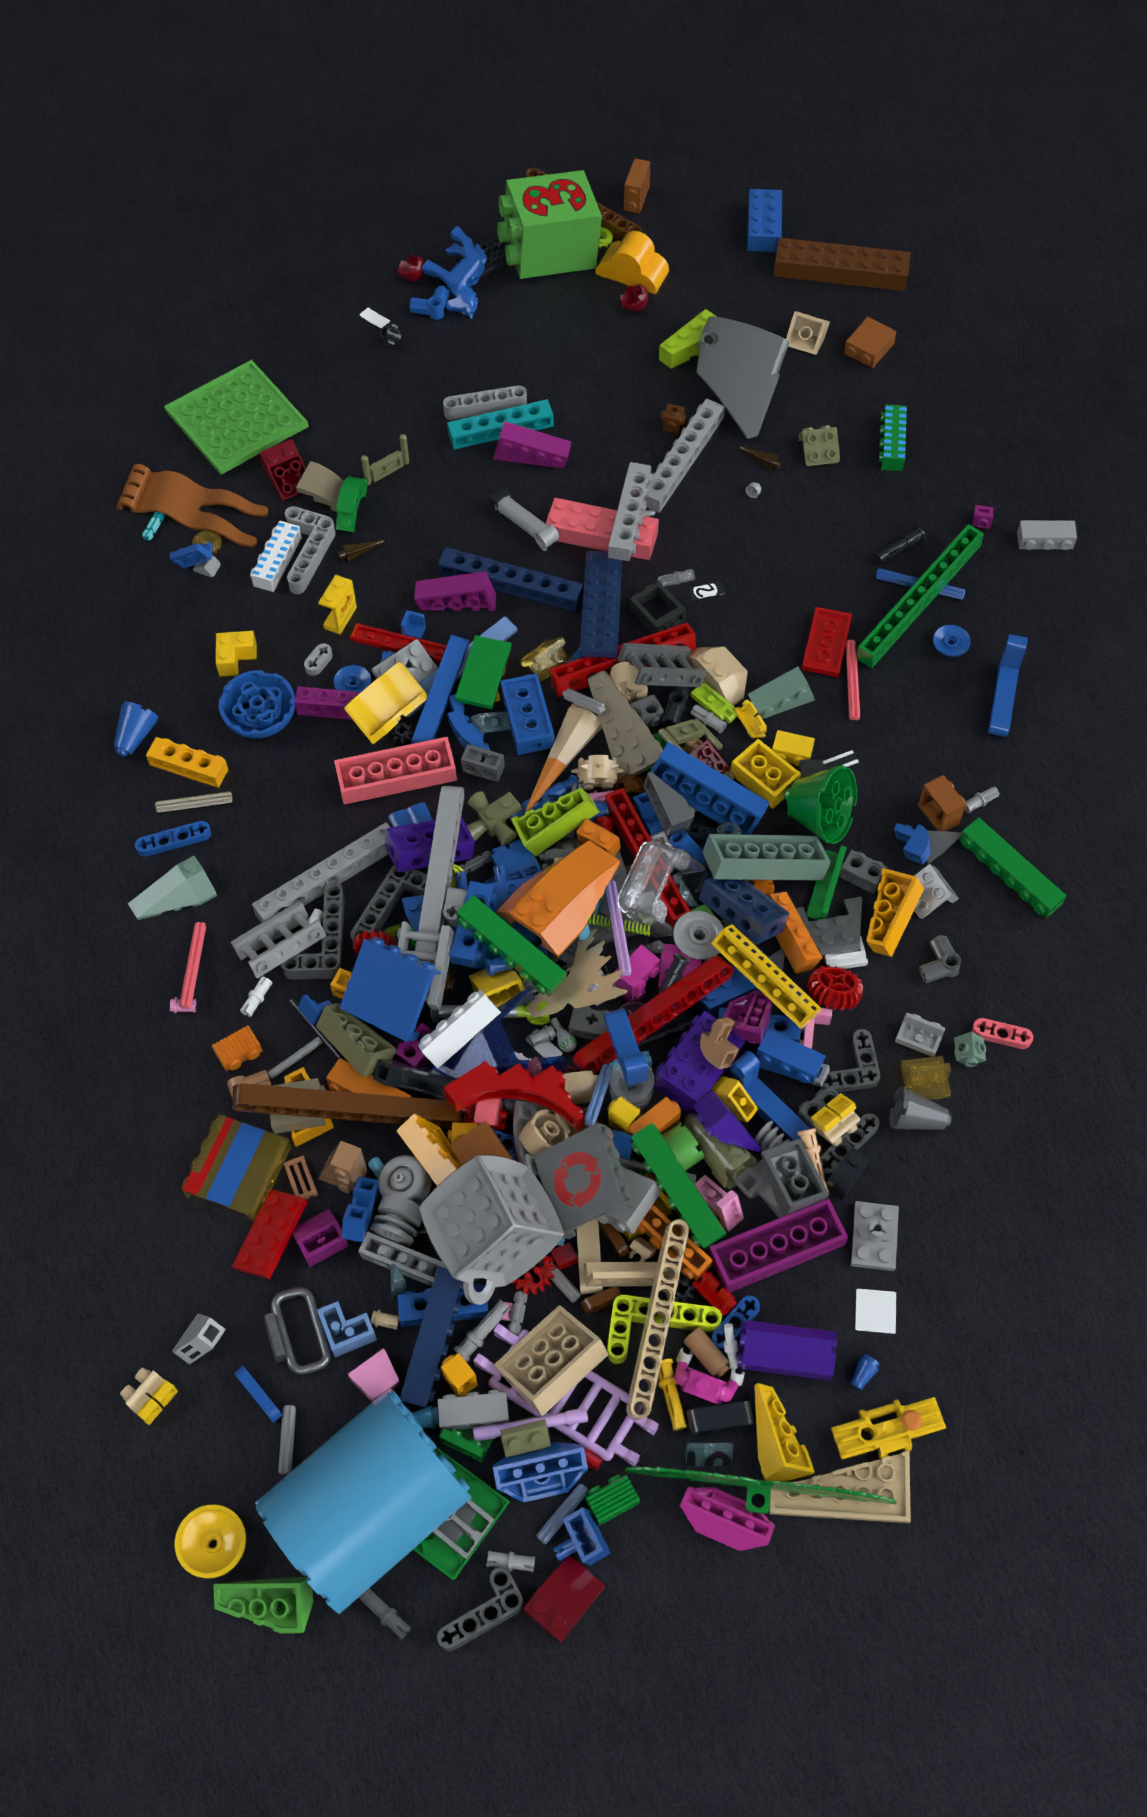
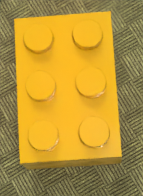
(764, 772)

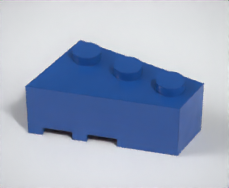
(789, 1057)

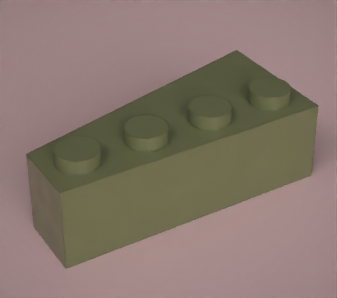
(354, 1039)

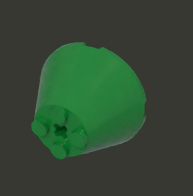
(824, 802)

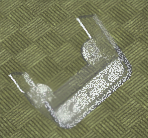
(646, 881)

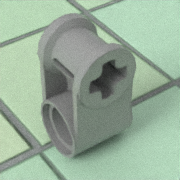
(454, 901)

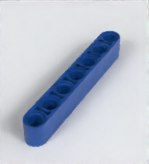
(441, 689)

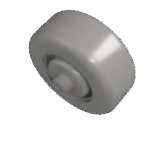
(405, 1178)

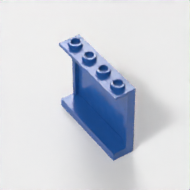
(388, 988)

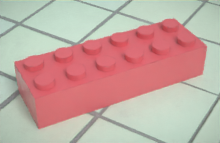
(593, 526)
(395, 770)

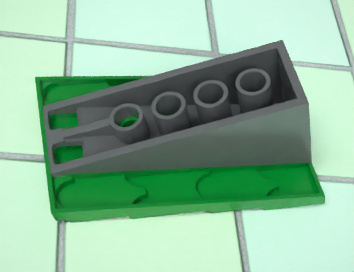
(460, 1535)

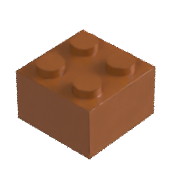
(942, 804)

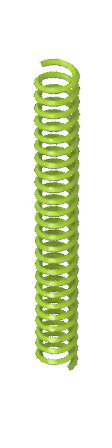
(628, 927)

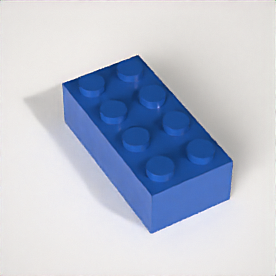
(764, 220)

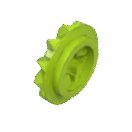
(606, 237)

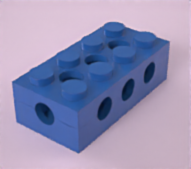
(527, 714)

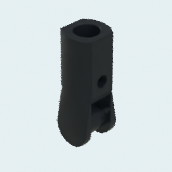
(700, 832)

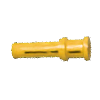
(668, 1384)

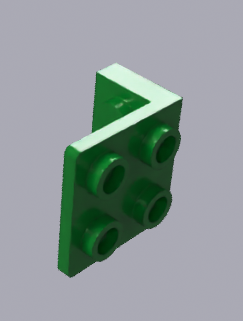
(465, 1443)

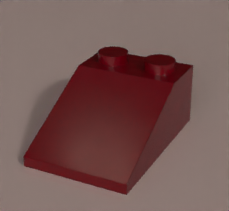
(563, 1599)

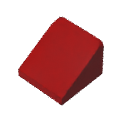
(564, 1256)
(593, 1460)

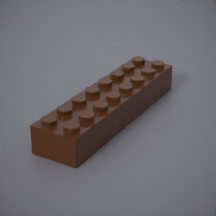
(842, 264)

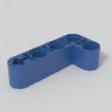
(631, 1061)

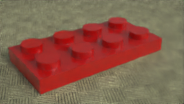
(826, 642)
(269, 1234)

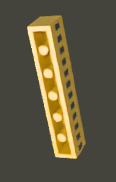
(766, 976)

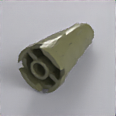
(723, 1158)

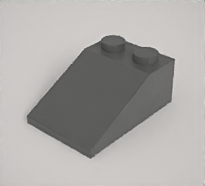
(668, 805)
(793, 1177)

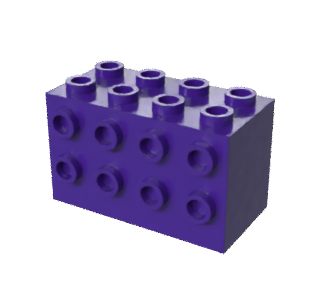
(687, 1073)

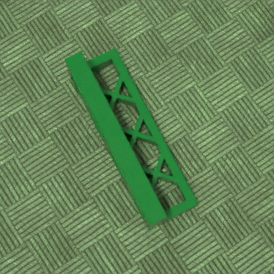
(825, 888)

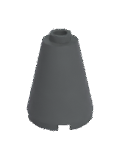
(917, 1112)

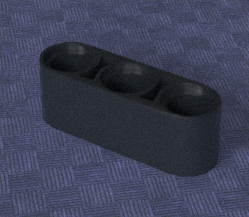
(720, 1418)

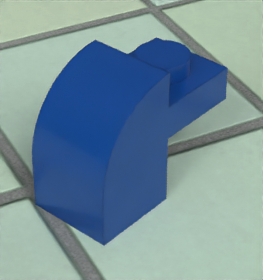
(647, 814)
(918, 842)

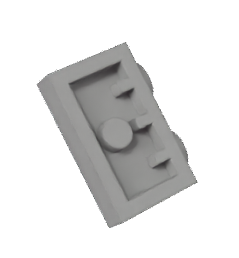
(935, 891)

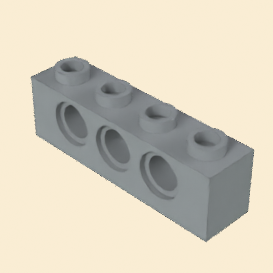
(409, 1262)

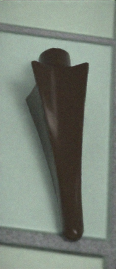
(767, 459)
(354, 550)

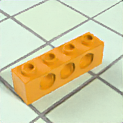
(194, 769)

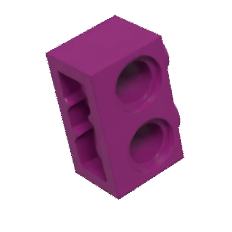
(404, 1048)

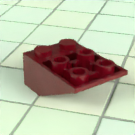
(283, 468)

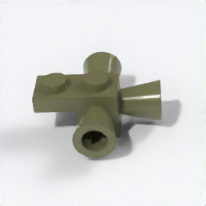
(493, 817)

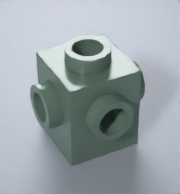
(970, 1049)

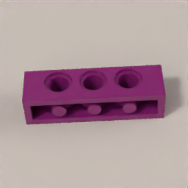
(323, 702)

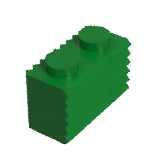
(612, 1499)

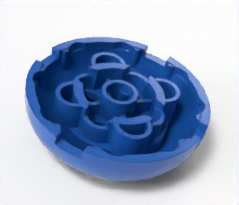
(252, 689)

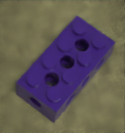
(412, 844)

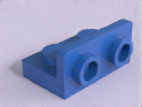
(192, 555)

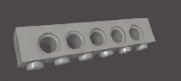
(629, 512)

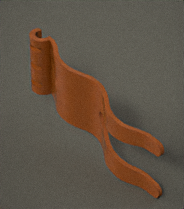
(181, 499)

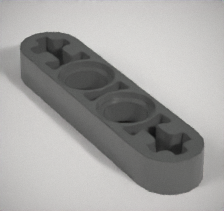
(847, 1143)

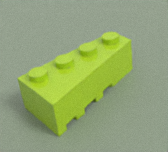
(554, 820)

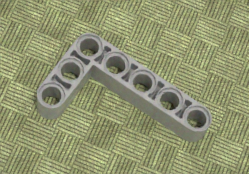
(321, 534)

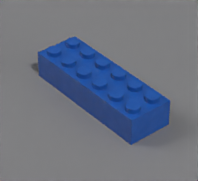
(709, 789)

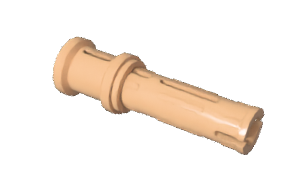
(810, 1143)

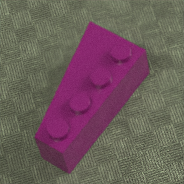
(531, 447)
(456, 592)

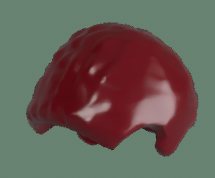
(411, 269)
(634, 298)

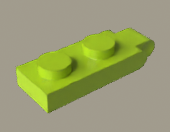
(714, 702)

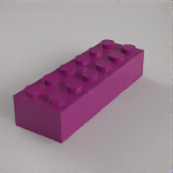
(777, 1245)

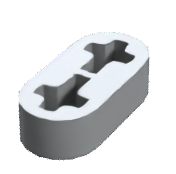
(318, 659)

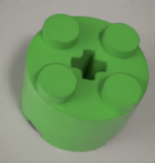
(683, 1145)

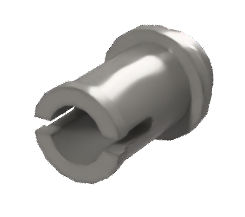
(542, 1035)

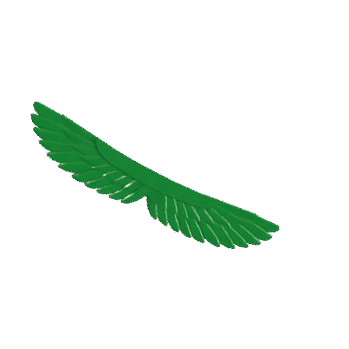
(760, 1486)

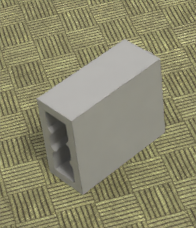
(644, 1195)

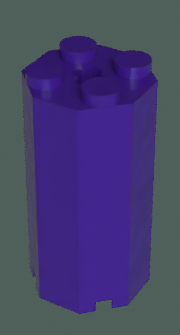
(787, 1350)

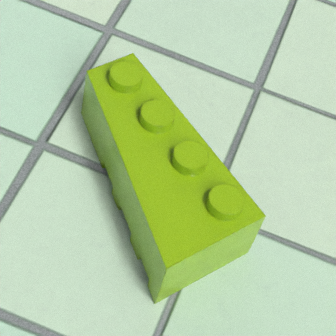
(684, 342)

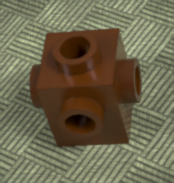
(673, 418)

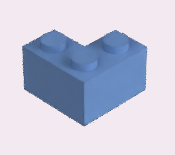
(343, 1334)

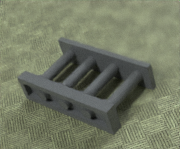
(662, 655)

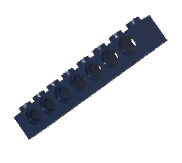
(514, 579)

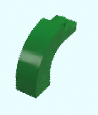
(349, 497)

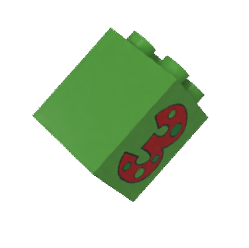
(550, 224)

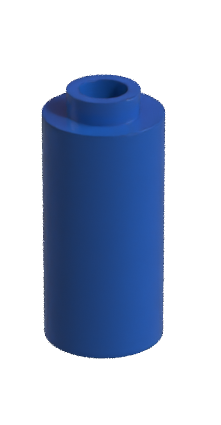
(683, 841)

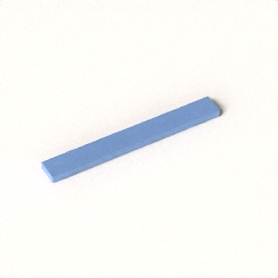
(500, 631)

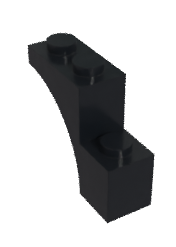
(420, 1079)

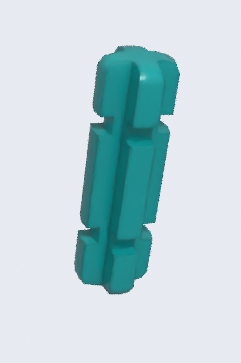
(152, 526)

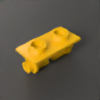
(754, 726)

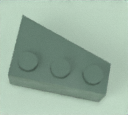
(782, 694)

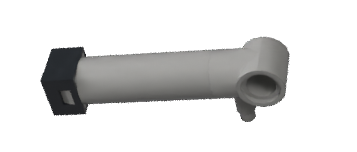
(503, 504)

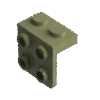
(820, 445)
(525, 1437)

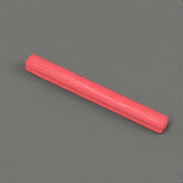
(852, 679)
(192, 965)

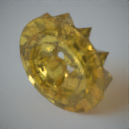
(205, 536)

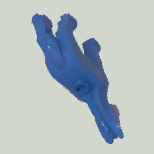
(462, 275)

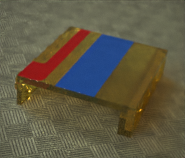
(237, 1166)

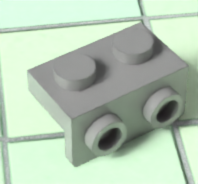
(920, 1034)

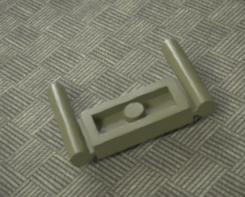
(386, 465)
(687, 732)

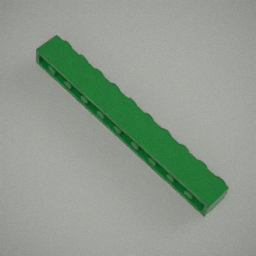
(919, 596)

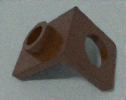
(631, 784)

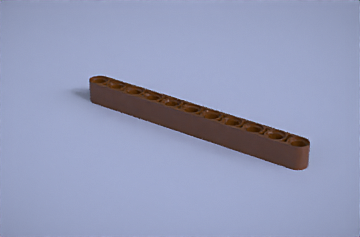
(341, 1105)

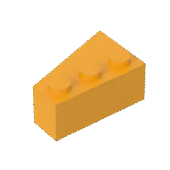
(304, 1135)

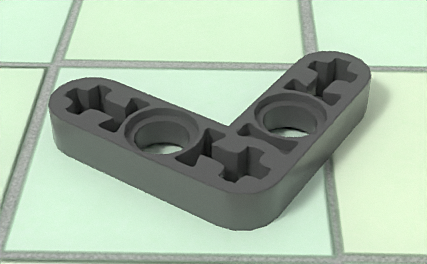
(863, 1068)

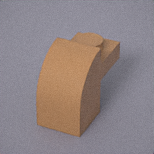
(716, 1046)

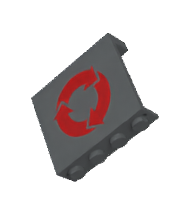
(583, 1177)

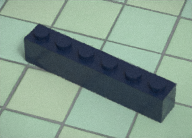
(431, 1339)

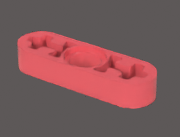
(1010, 1029)

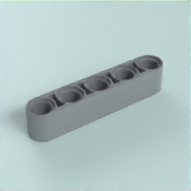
(483, 402)

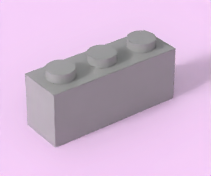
(1046, 535)
(473, 1410)

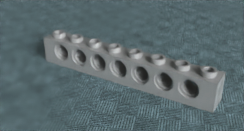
(684, 453)
(333, 869)

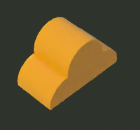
(634, 262)

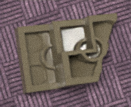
(321, 484)

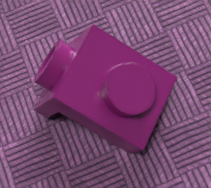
(982, 516)

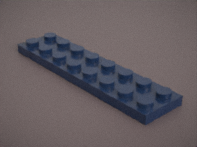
(601, 606)

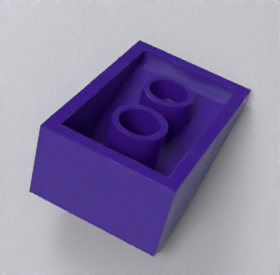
(723, 1123)

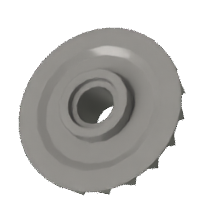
(697, 924)

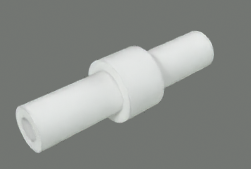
(730, 1345)

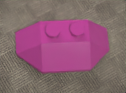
(726, 1518)

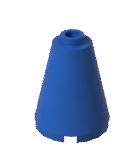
(132, 727)

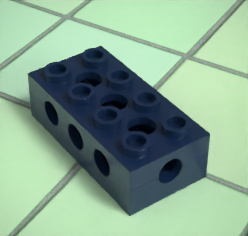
(744, 907)

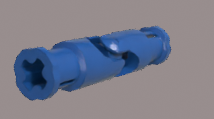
(556, 791)

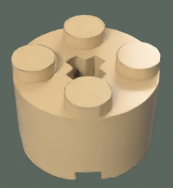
(624, 677)
(543, 1132)

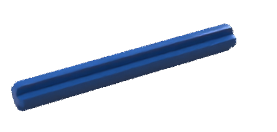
(909, 581)

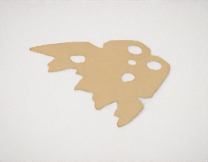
(581, 976)

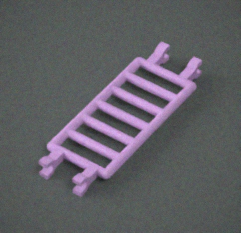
(570, 1430)

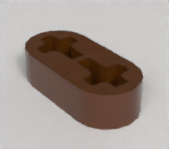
(615, 1240)
(600, 1300)

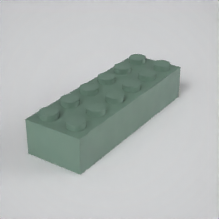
(766, 857)

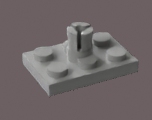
(413, 658)
(874, 1236)

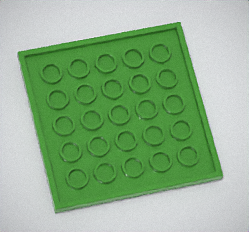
(236, 416)

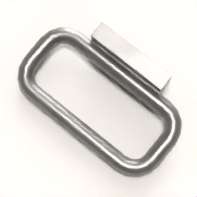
(279, 1337)

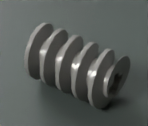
(769, 1137)

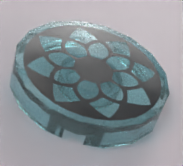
(686, 890)

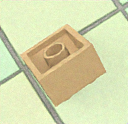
(806, 332)

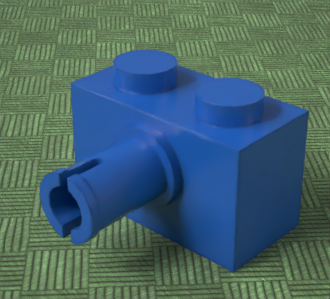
(584, 1538)

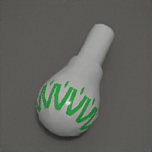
(566, 1041)

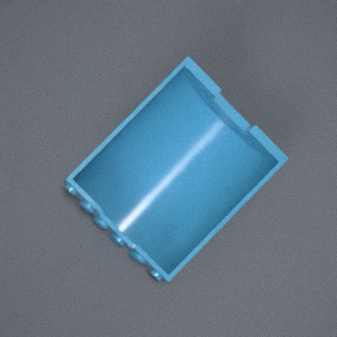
(362, 1501)

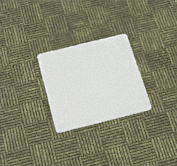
(875, 1311)

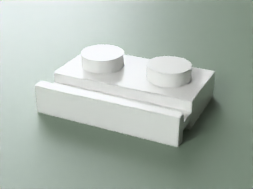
(848, 958)

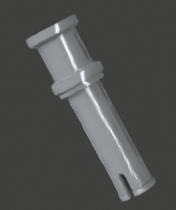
(475, 1338)

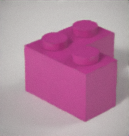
(643, 966)

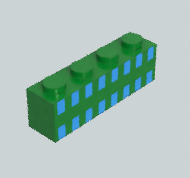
(893, 438)

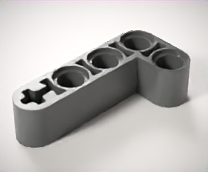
(478, 1613)

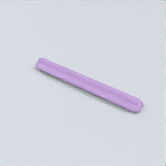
(618, 929)

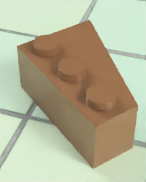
(344, 1167)

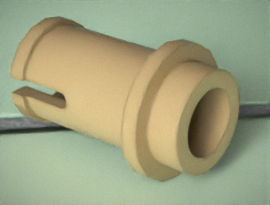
(385, 1320)

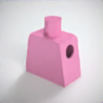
(375, 1376)

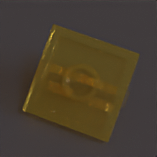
(546, 657)
(927, 1077)

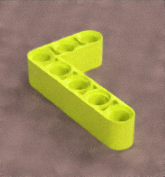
(676, 1321)

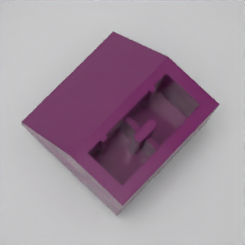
(319, 1237)

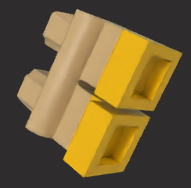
(836, 1119)
(152, 1386)

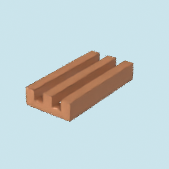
(306, 1194)

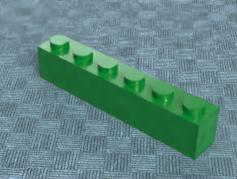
(1012, 868)
(511, 946)
(678, 1185)

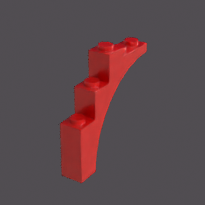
(516, 1083)

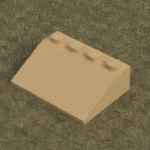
(551, 1359)

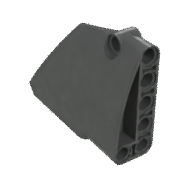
(741, 368)

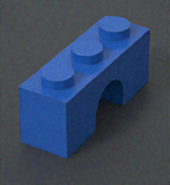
(359, 1214)

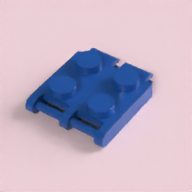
(517, 859)

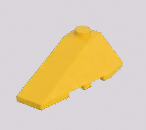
(778, 1448)

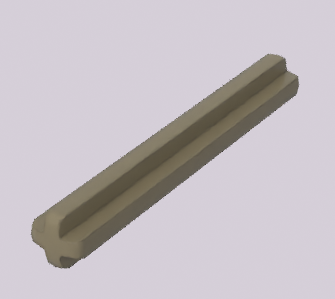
(193, 802)

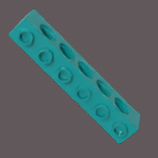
(488, 426)

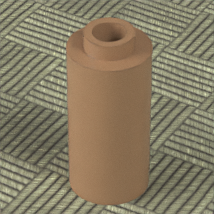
(707, 1352)

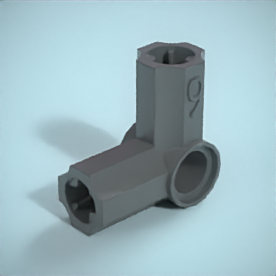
(945, 955)

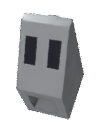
(198, 1338)

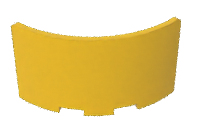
(384, 701)

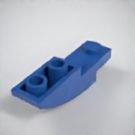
(462, 728)

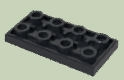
(495, 256)

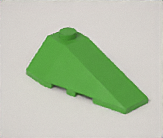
(268, 1602)

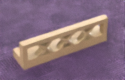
(621, 1273)

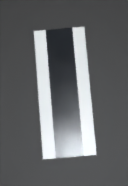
(845, 759)

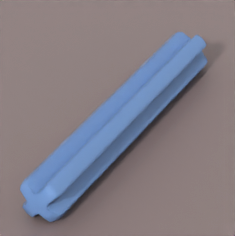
(598, 1095)

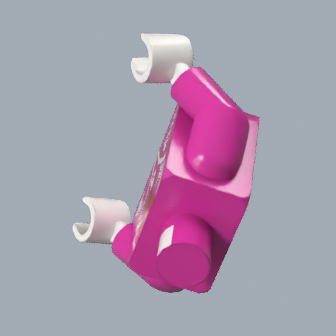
(703, 1384)

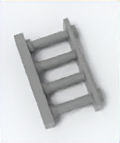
(271, 929)
(440, 957)

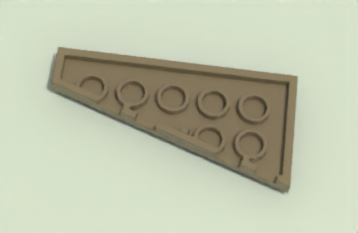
(623, 728)

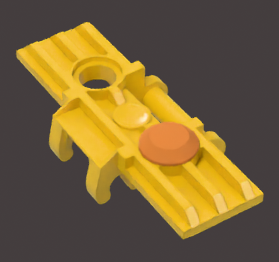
(892, 1435)

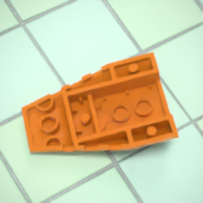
(562, 896)

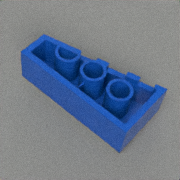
(732, 989)

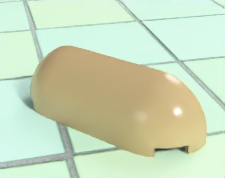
(579, 1086)

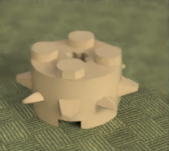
(597, 772)

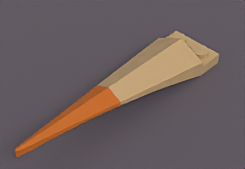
(575, 732)

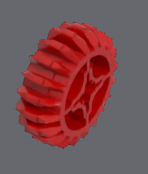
(835, 987)

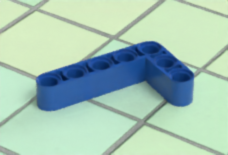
(1006, 685)
(769, 1105)

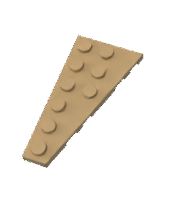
(882, 1477)

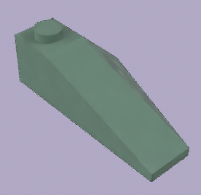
(178, 888)

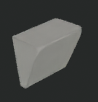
(208, 567)

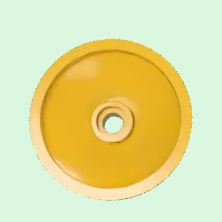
(197, 1532)

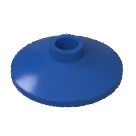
(950, 635)
(352, 675)

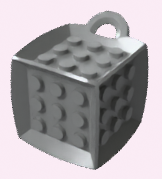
(490, 1223)

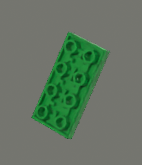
(483, 672)

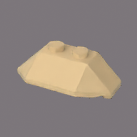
(723, 671)

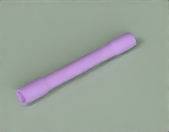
(569, 1417)

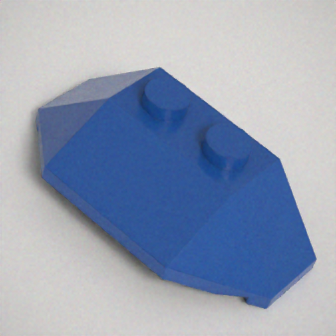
(541, 1471)

